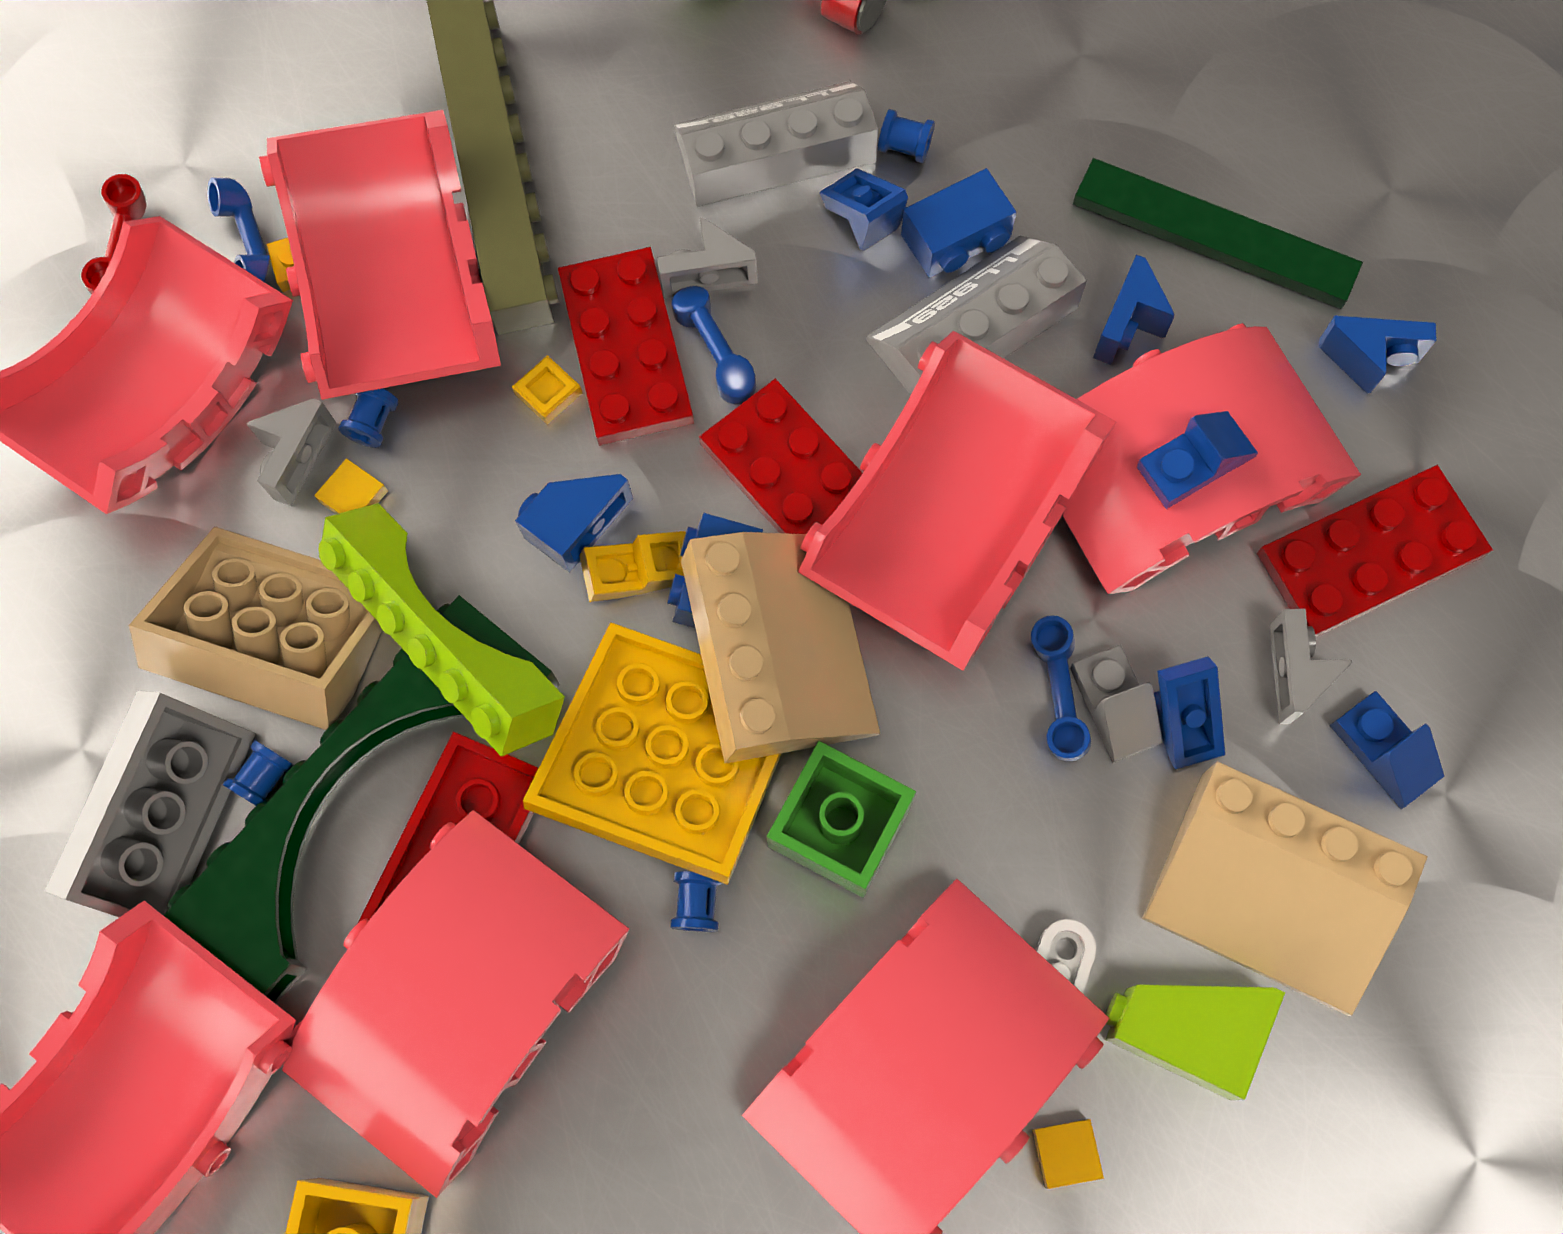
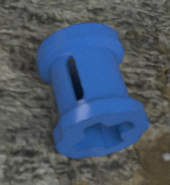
(906, 136)
(369, 417)
(258, 774)
(695, 903)

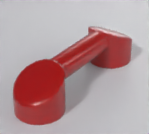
(126, 203)

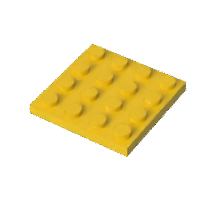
(647, 760)

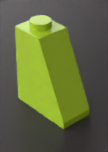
(1197, 1031)

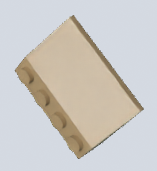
(258, 629)
(774, 647)
(1284, 887)

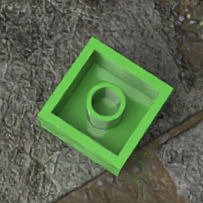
(840, 818)

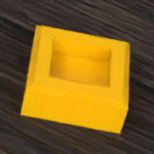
(547, 390)
(350, 489)
(1067, 1153)

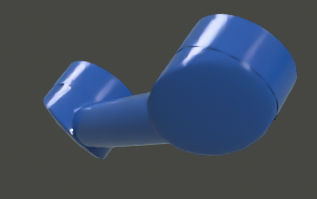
(229, 199)
(733, 373)
(1055, 644)

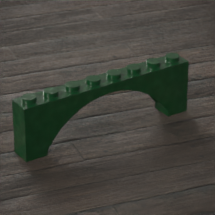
(246, 893)

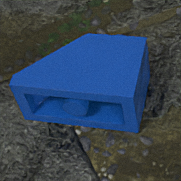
(572, 515)

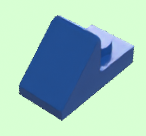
(869, 205)
(1138, 306)
(1365, 344)
(1201, 455)
(1190, 712)
(1393, 754)

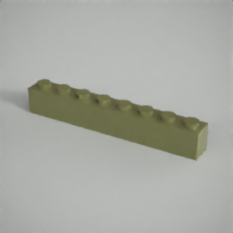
(490, 165)

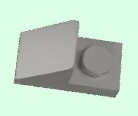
(719, 266)
(297, 440)
(1297, 677)
(1118, 704)

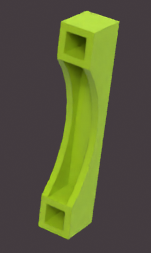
(496, 692)

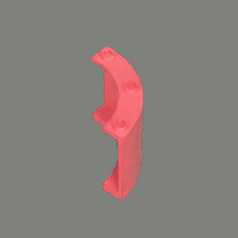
(380, 254)
(142, 367)
(1237, 371)
(956, 499)
(449, 998)
(928, 1069)
(135, 1085)

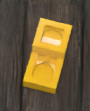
(632, 567)

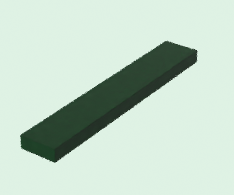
(1218, 233)

